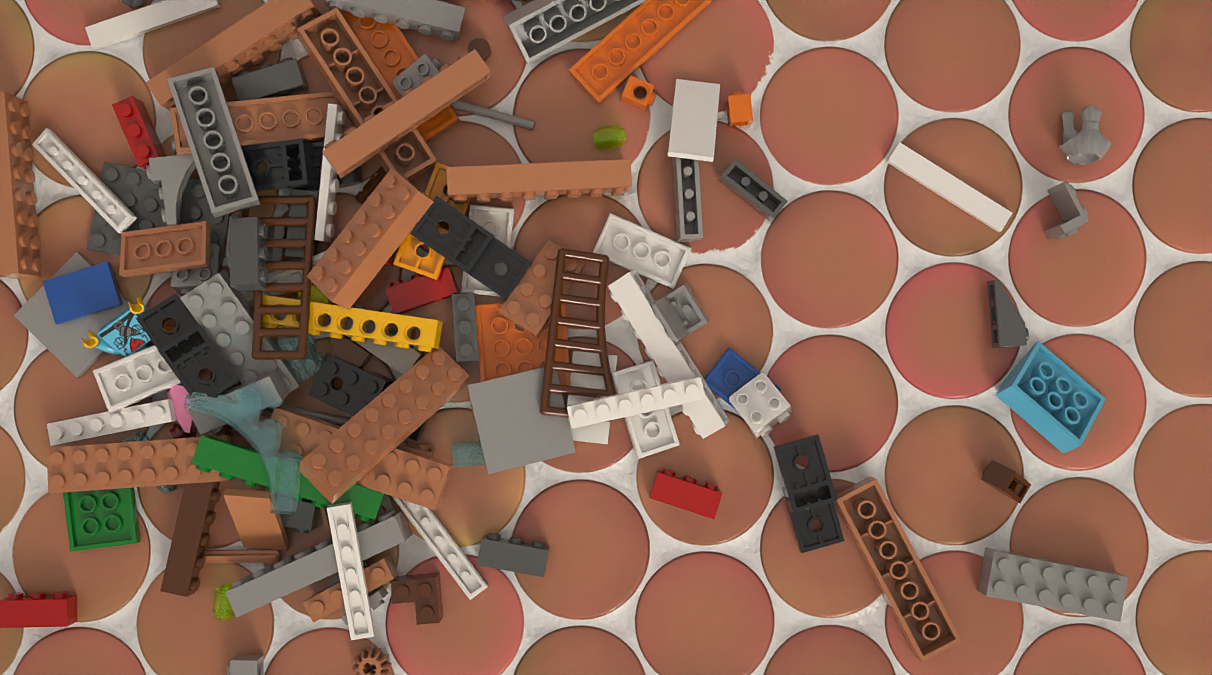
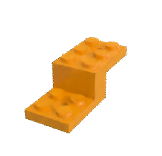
(407, 253)

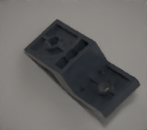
(291, 165)
(471, 248)
(187, 348)
(358, 387)
(809, 493)

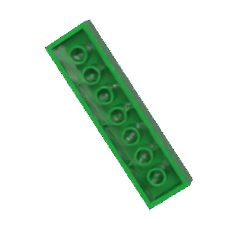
(243, 462)

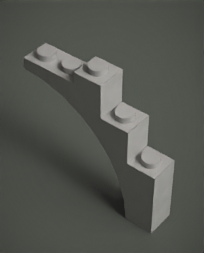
(173, 174)

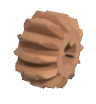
(372, 657)

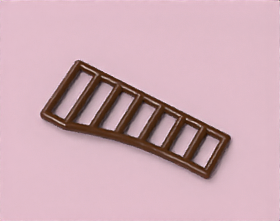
(304, 287)
(599, 325)

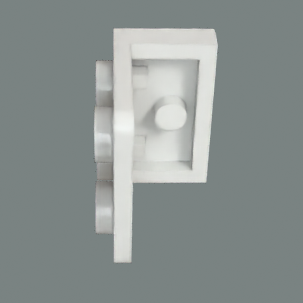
(761, 405)

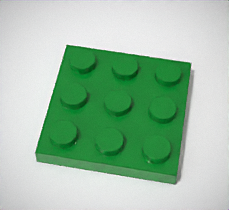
(101, 518)

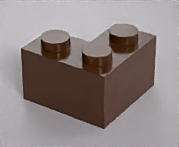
(424, 591)

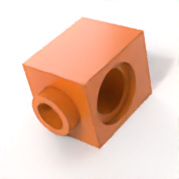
(637, 84)
(739, 109)

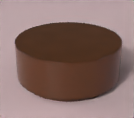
(481, 46)

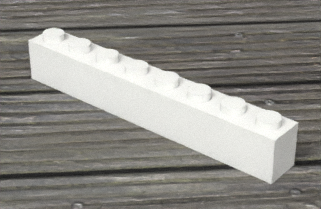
(670, 356)

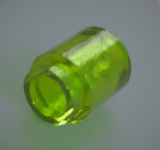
(609, 137)
(221, 605)

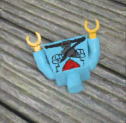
(122, 334)

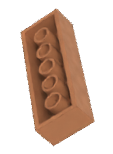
(369, 239)

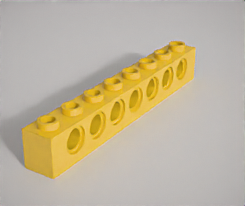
(429, 329)

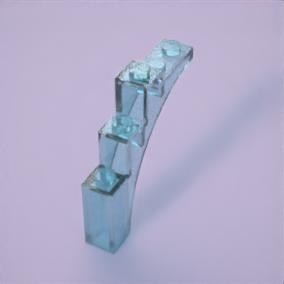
(263, 436)

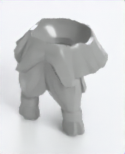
(1089, 143)

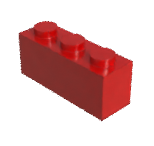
(138, 130)
(421, 291)
(685, 493)
(38, 610)

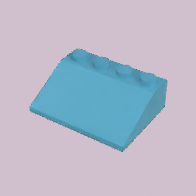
(1051, 398)

